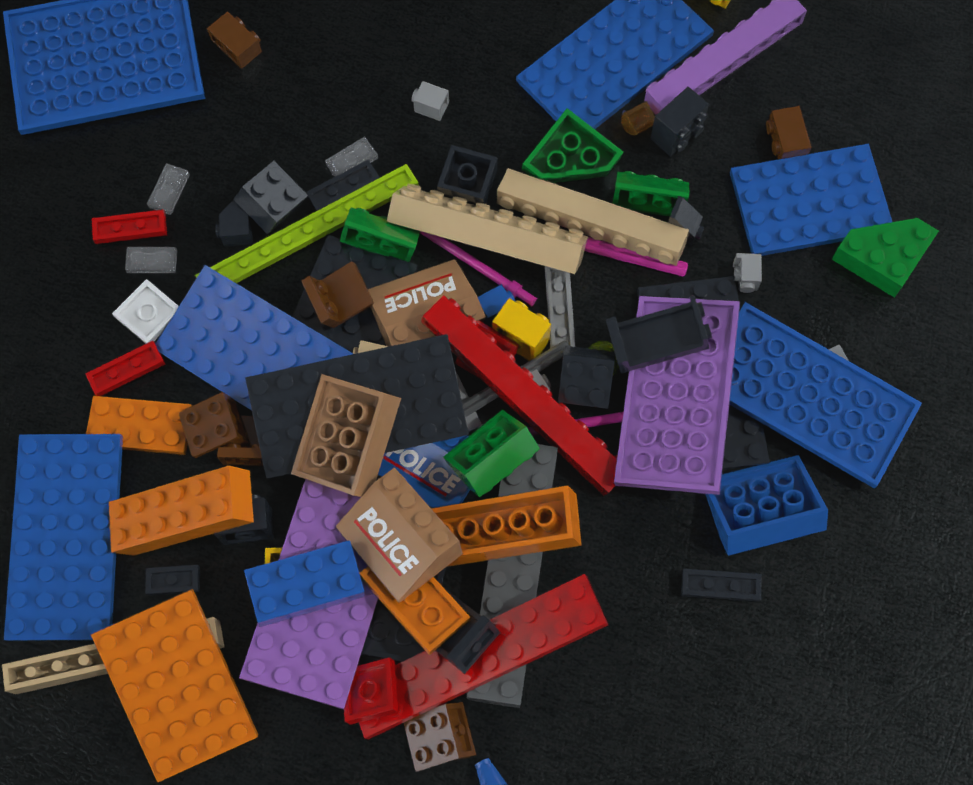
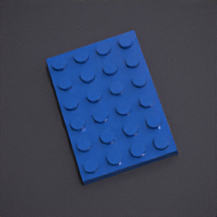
(809, 199)

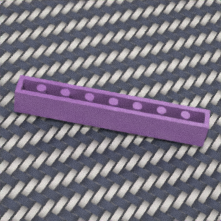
(727, 52)

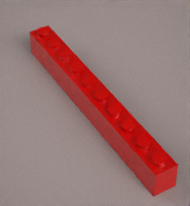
(523, 394)

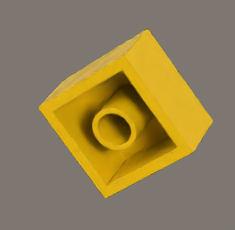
(523, 327)

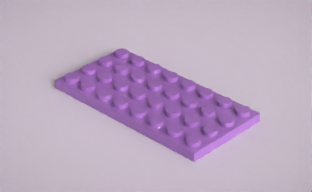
(680, 409)
(321, 649)

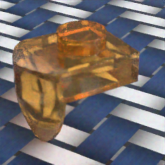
(637, 119)

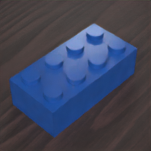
(304, 583)

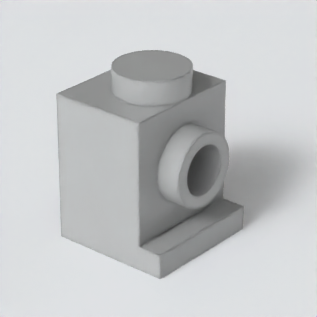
(747, 271)

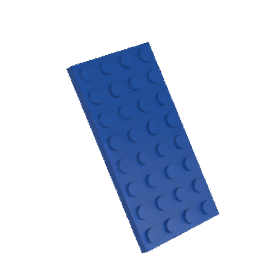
(613, 58)
(233, 334)
(817, 397)
(61, 537)

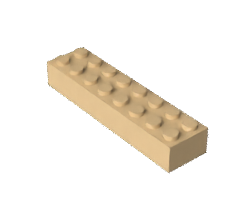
(487, 228)

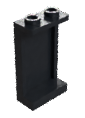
(659, 336)
(469, 641)

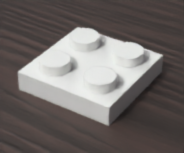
(146, 312)

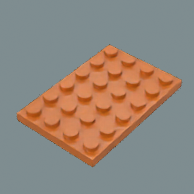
(174, 685)

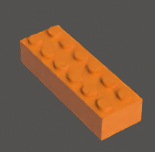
(181, 511)
(514, 524)

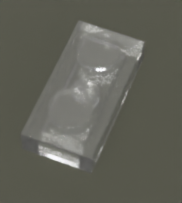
(351, 157)
(168, 188)
(151, 260)

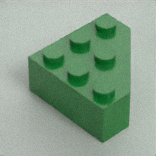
(571, 152)
(885, 252)

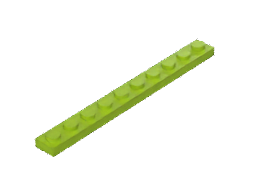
(313, 226)

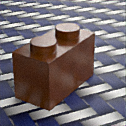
(234, 39)
(788, 133)

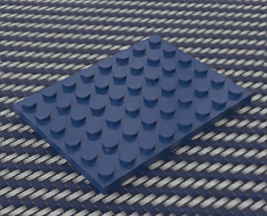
(99, 60)

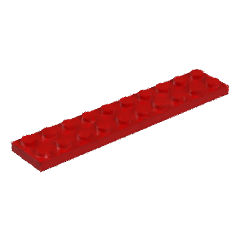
(525, 636)

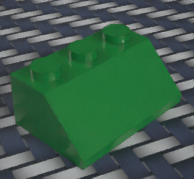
(648, 193)
(378, 235)
(492, 452)

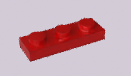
(129, 226)
(125, 368)

